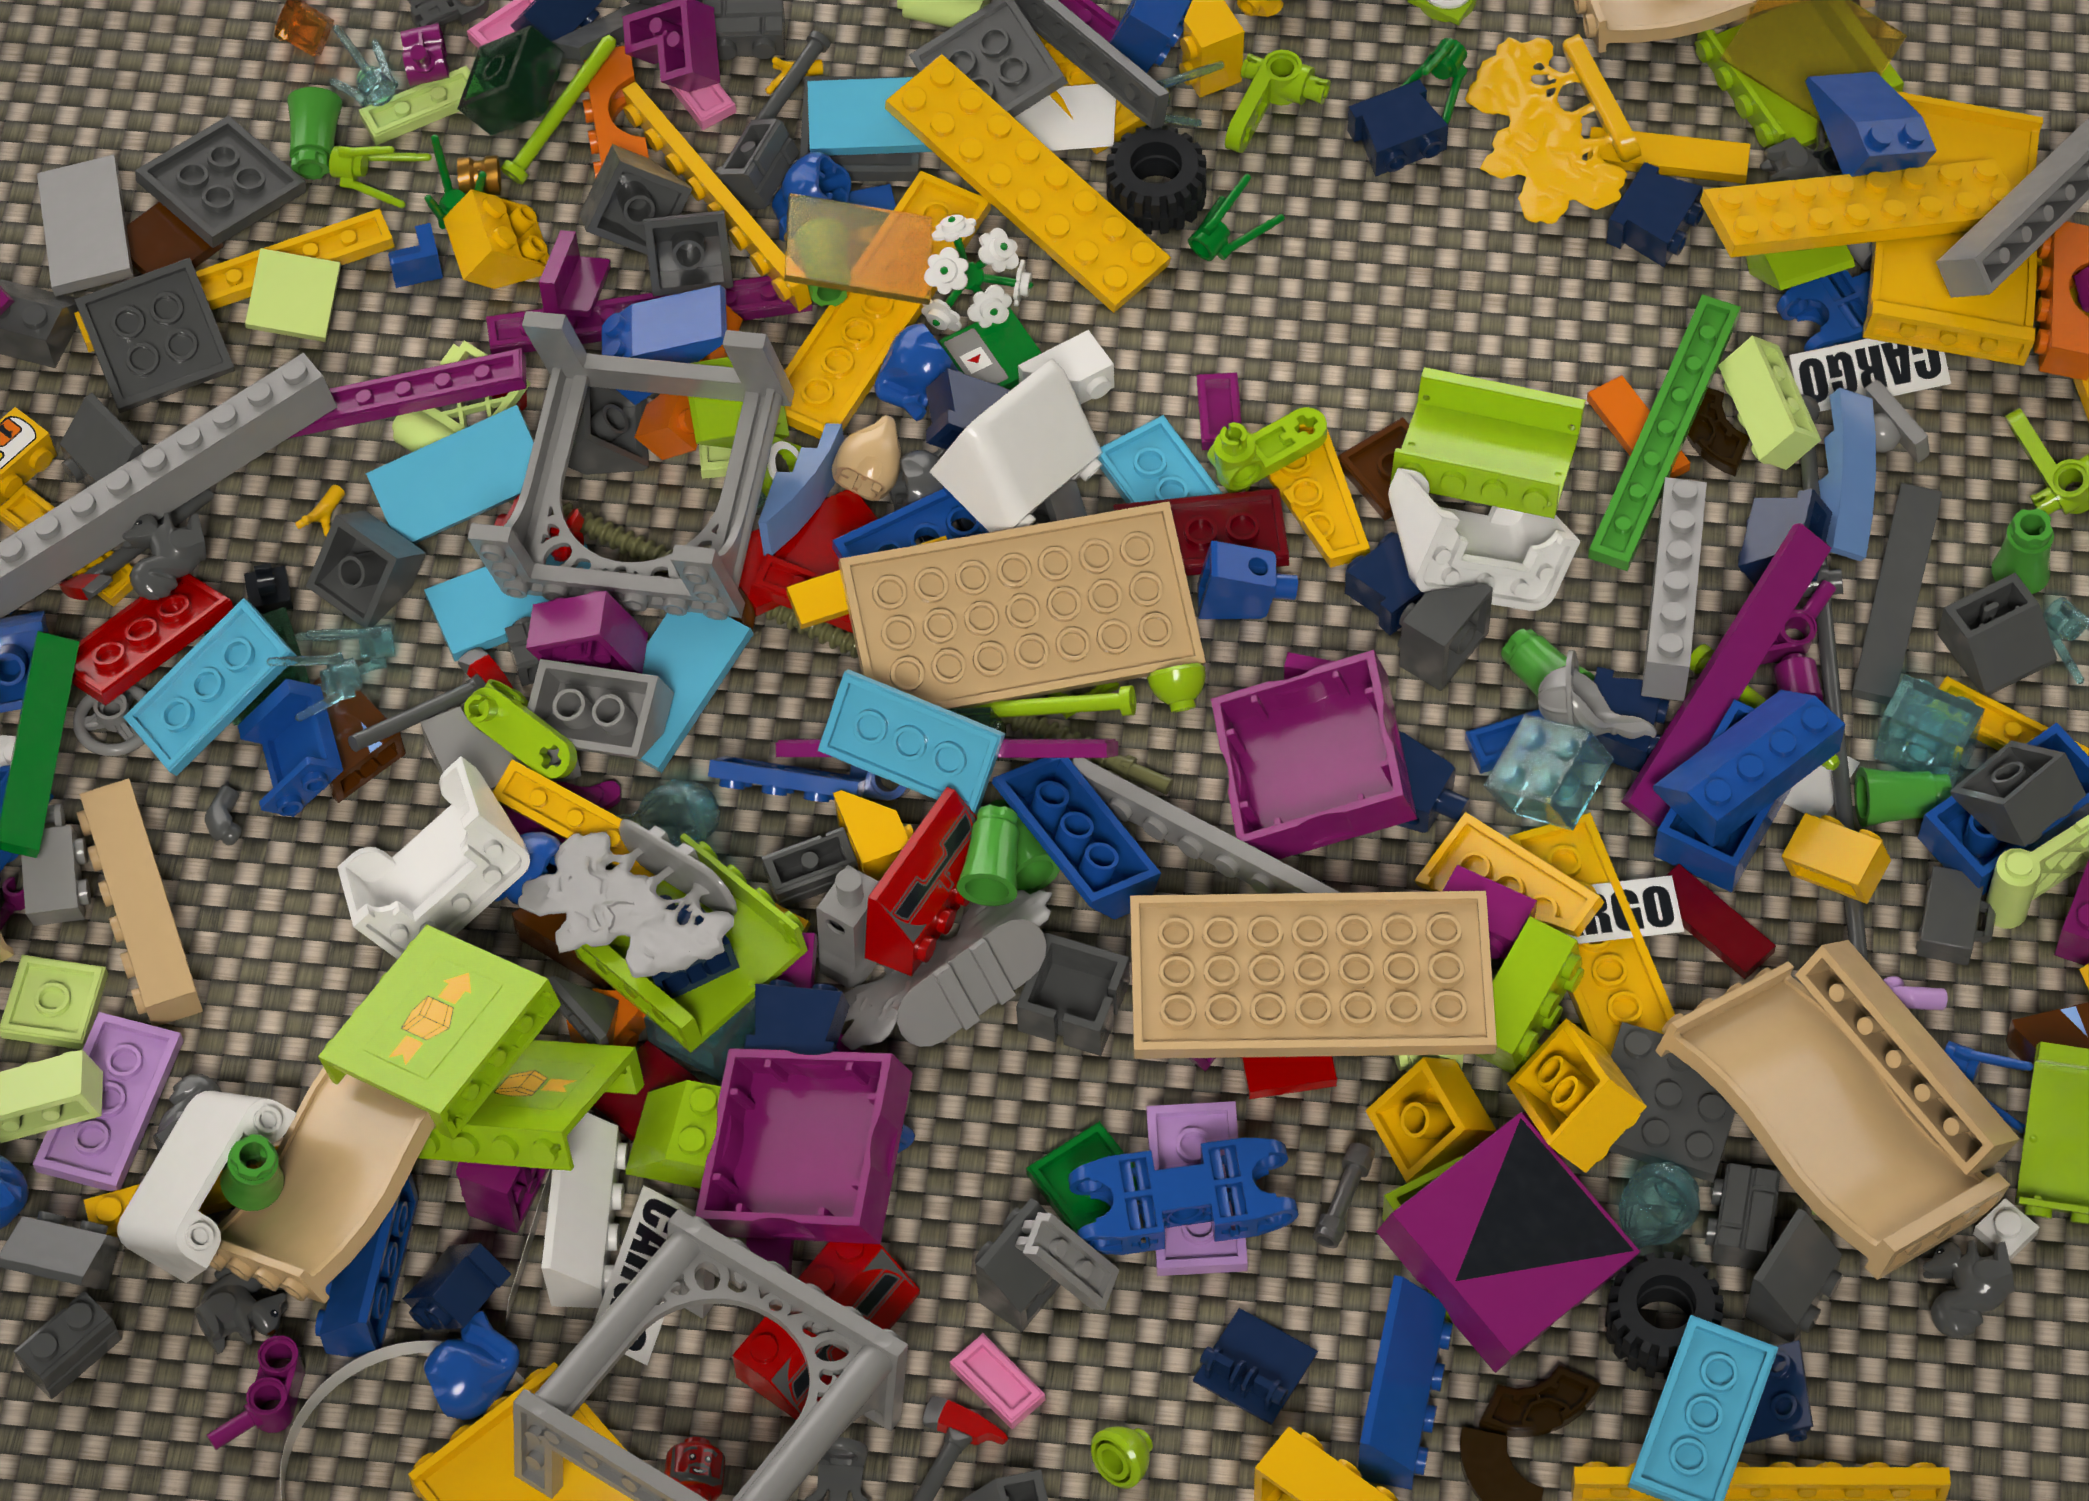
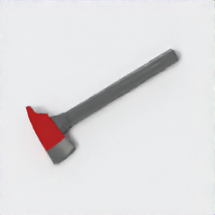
(98, 577)
(475, 664)
(961, 1429)

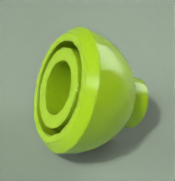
(1178, 685)
(1121, 1455)

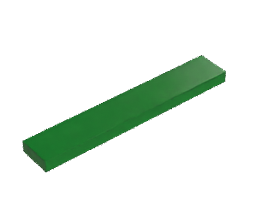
(37, 744)

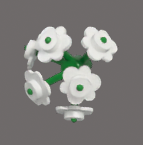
(955, 272)

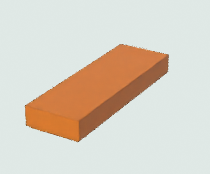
(1625, 416)

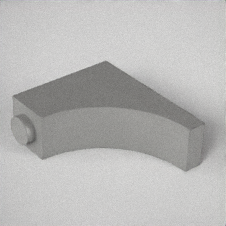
(453, 735)

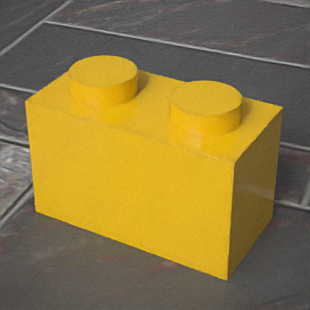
(1836, 857)

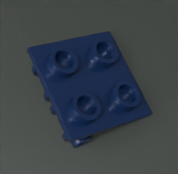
(1254, 1366)
(1785, 1399)

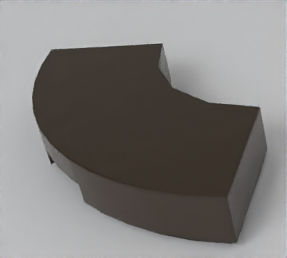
(1716, 437)
(1540, 1407)
(1490, 1470)

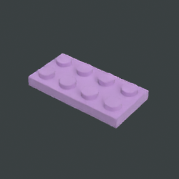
(135, 1070)
(1176, 1141)

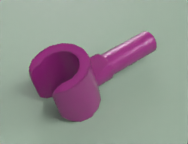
(12, 900)

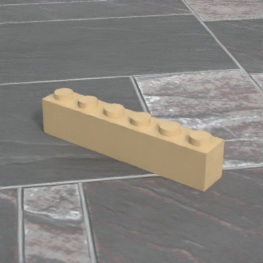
(140, 903)
(1907, 1057)

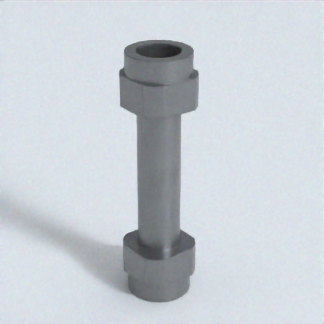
(1332, 1226)

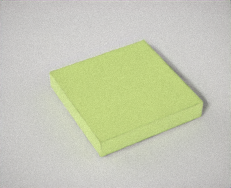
(293, 295)
(53, 1002)

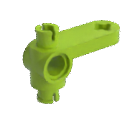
(1275, 80)
(1248, 457)
(2054, 475)
(507, 720)

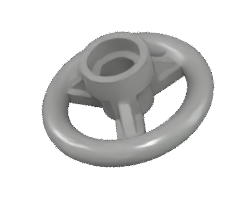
(103, 719)

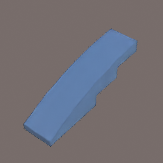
(1851, 473)
(799, 493)

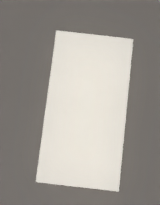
(1091, 124)

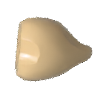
(869, 460)

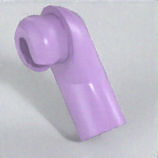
(1918, 997)

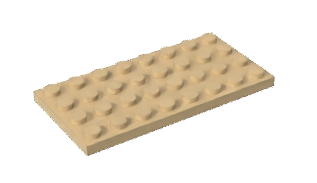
(1025, 609)
(1311, 975)

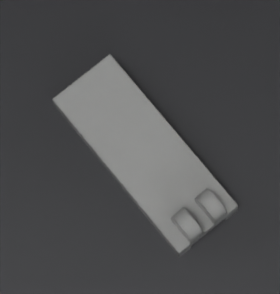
(1068, 1259)

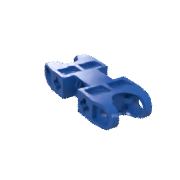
(1834, 304)
(1183, 1195)

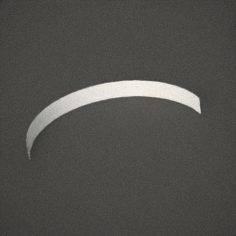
(340, 1376)

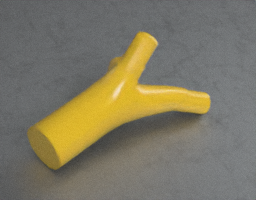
(784, 67)
(323, 510)

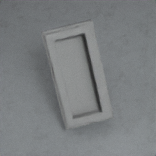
(1895, 424)

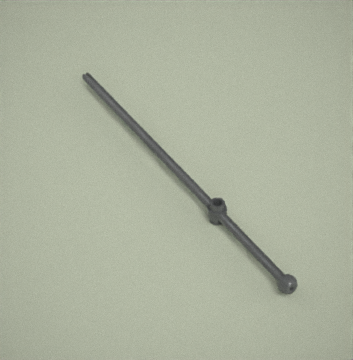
(1832, 690)

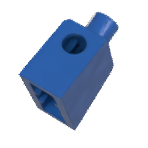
(1241, 583)

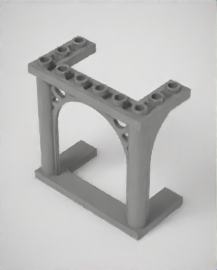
(709, 576)
(683, 1278)

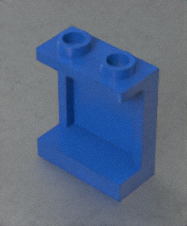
(298, 753)

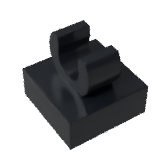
(268, 588)

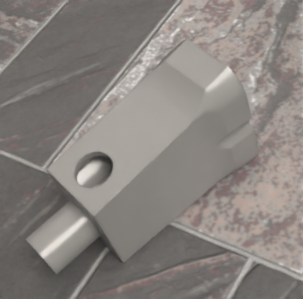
(843, 928)

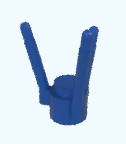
(1969, 1063)

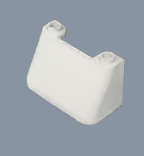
(1020, 451)
(1453, 548)
(442, 873)
(163, 1213)

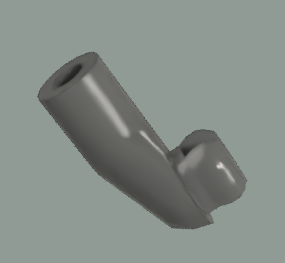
(219, 819)

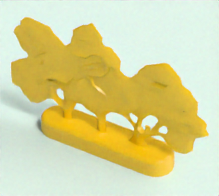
(1544, 138)

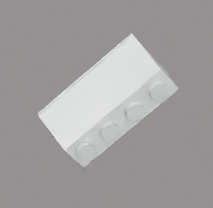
(582, 1215)

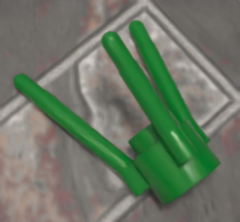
(1444, 63)
(451, 195)
(1212, 235)

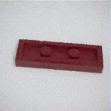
(1719, 925)

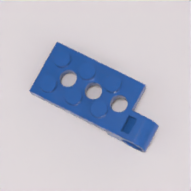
(901, 528)
(784, 779)

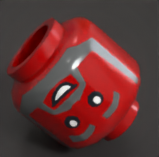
(697, 1467)

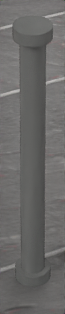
(816, 44)

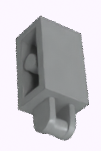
(54, 879)

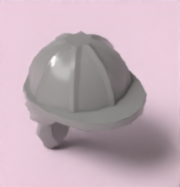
(1576, 701)

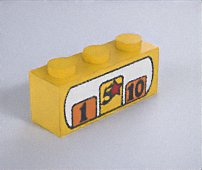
(23, 451)

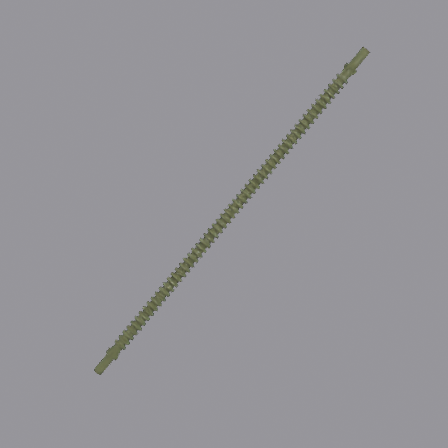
(1123, 766)

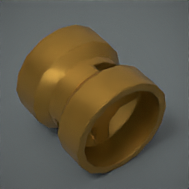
(468, 174)

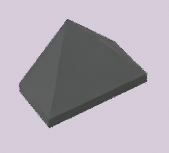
(587, 1011)

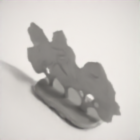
(617, 903)
(964, 978)

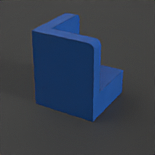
(418, 262)

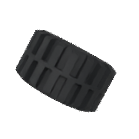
(1157, 154)
(1650, 1282)

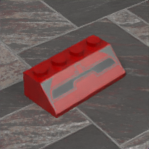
(919, 890)
(850, 1275)

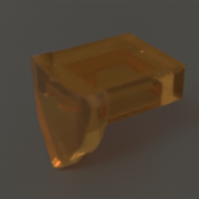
(303, 27)

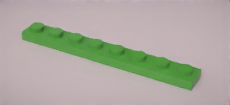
(1664, 433)

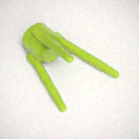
(353, 162)

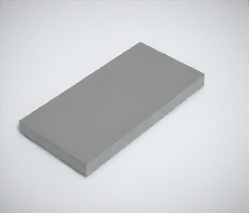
(84, 225)

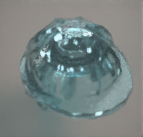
(679, 809)
(1658, 1204)

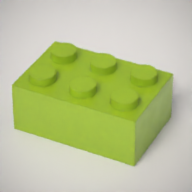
(1529, 991)

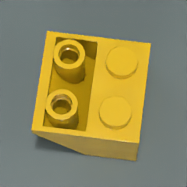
(495, 240)

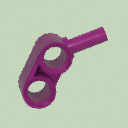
(424, 54)
(1804, 621)
(270, 1384)

